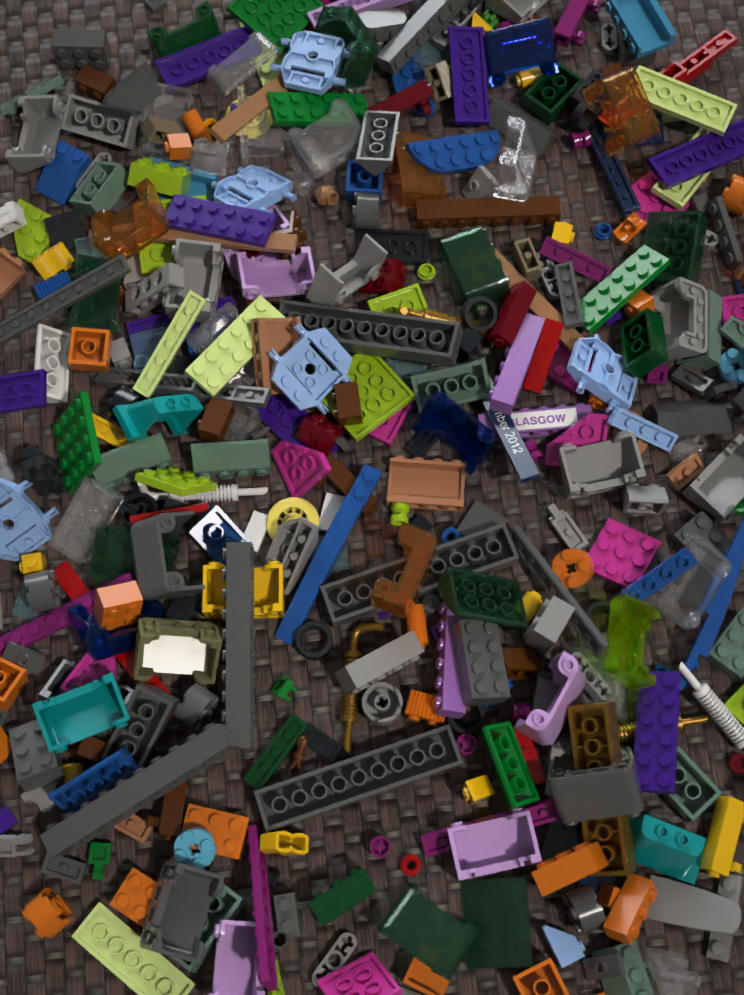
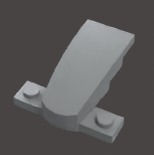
(701, 910)

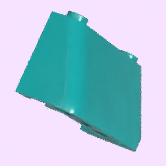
(81, 713)

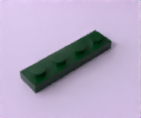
(276, 752)

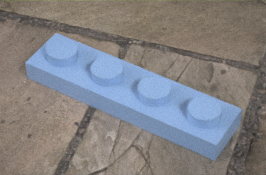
(642, 428)

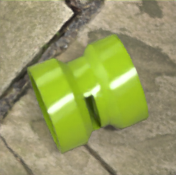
(399, 513)

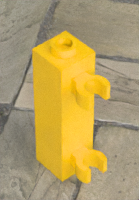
(723, 838)

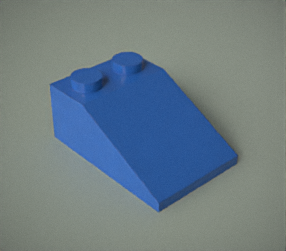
(62, 174)
(213, 531)

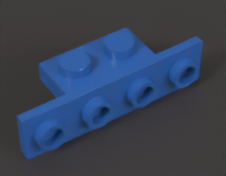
(661, 575)

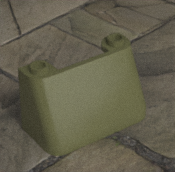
(177, 649)

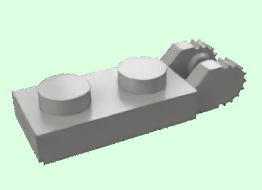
(10, 843)

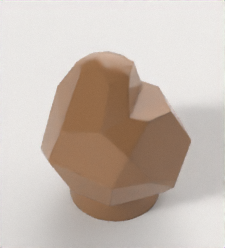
(325, 195)

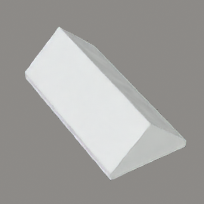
(53, 357)

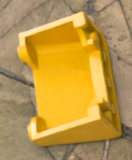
(268, 591)

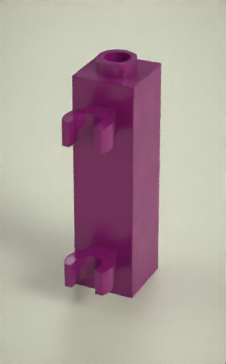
(574, 13)

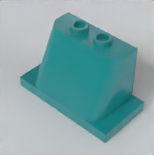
(176, 410)
(667, 848)

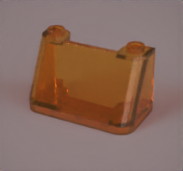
(415, 180)
(132, 227)

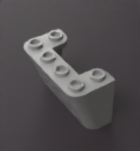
(514, 10)

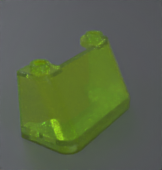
(626, 640)

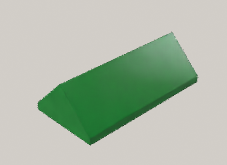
(509, 765)

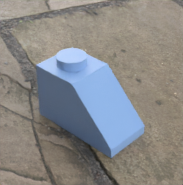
(563, 946)

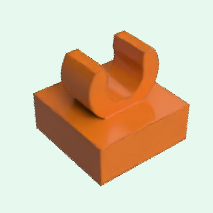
(607, 895)

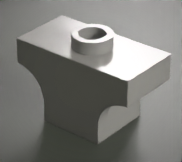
(480, 184)
(40, 796)

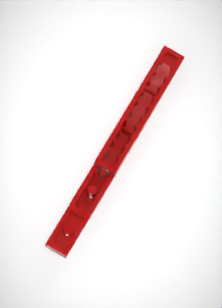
(696, 62)
(75, 588)

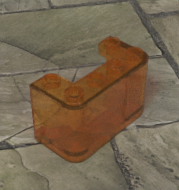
(625, 109)
(401, 597)

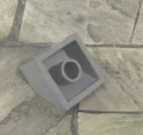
(644, 499)

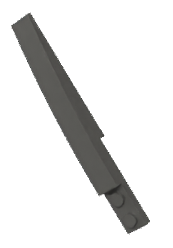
(461, 17)
(181, 384)

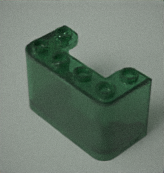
(363, 49)
(474, 266)
(114, 556)

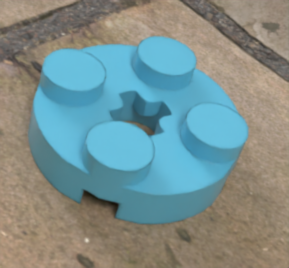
(726, 371)
(190, 837)

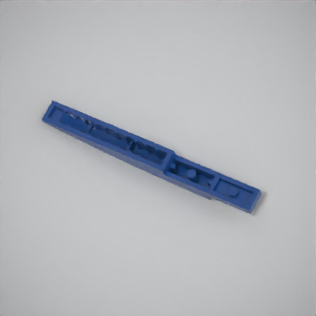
(328, 554)
(717, 607)

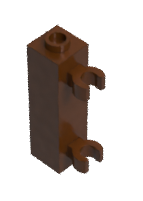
(343, 481)
(172, 814)

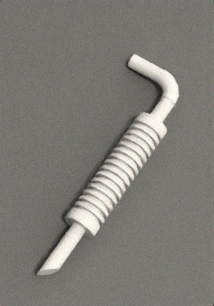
(221, 493)
(715, 708)

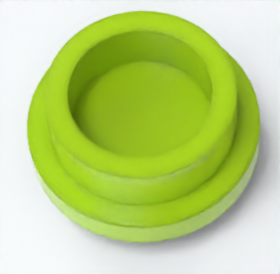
(426, 272)

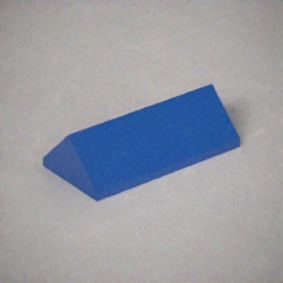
(94, 781)

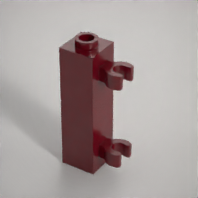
(408, 99)
(511, 314)

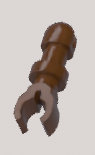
(299, 754)

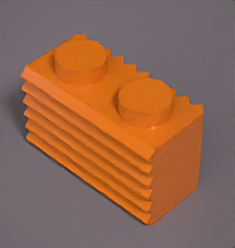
(421, 706)

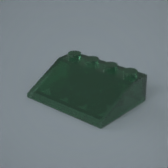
(680, 239)
(483, 597)
(502, 922)

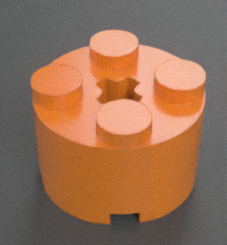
(734, 196)
(583, 565)
(47, 913)

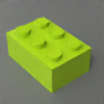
(164, 177)

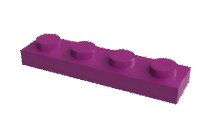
(582, 263)

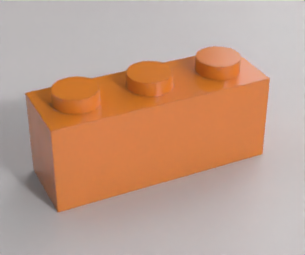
(630, 909)

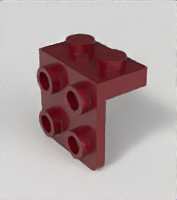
(390, 279)
(320, 432)

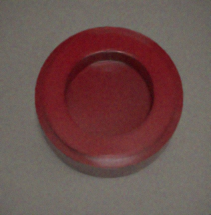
(736, 763)

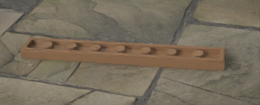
(247, 110)
(276, 243)
(540, 306)

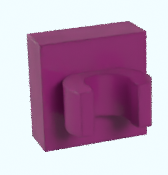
(658, 375)

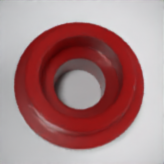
(410, 872)

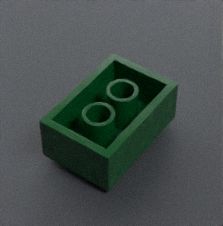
(550, 93)
(643, 343)
(342, 896)

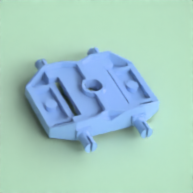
(305, 44)
(257, 184)
(290, 374)
(612, 385)
(30, 524)

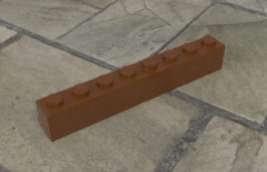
(487, 212)

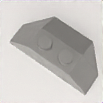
(293, 548)

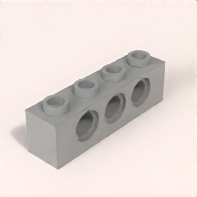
(151, 289)

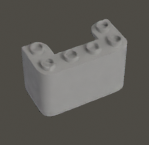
(202, 274)

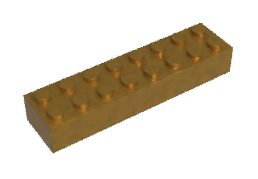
(597, 745)

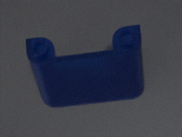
(520, 48)
(458, 428)
(107, 643)

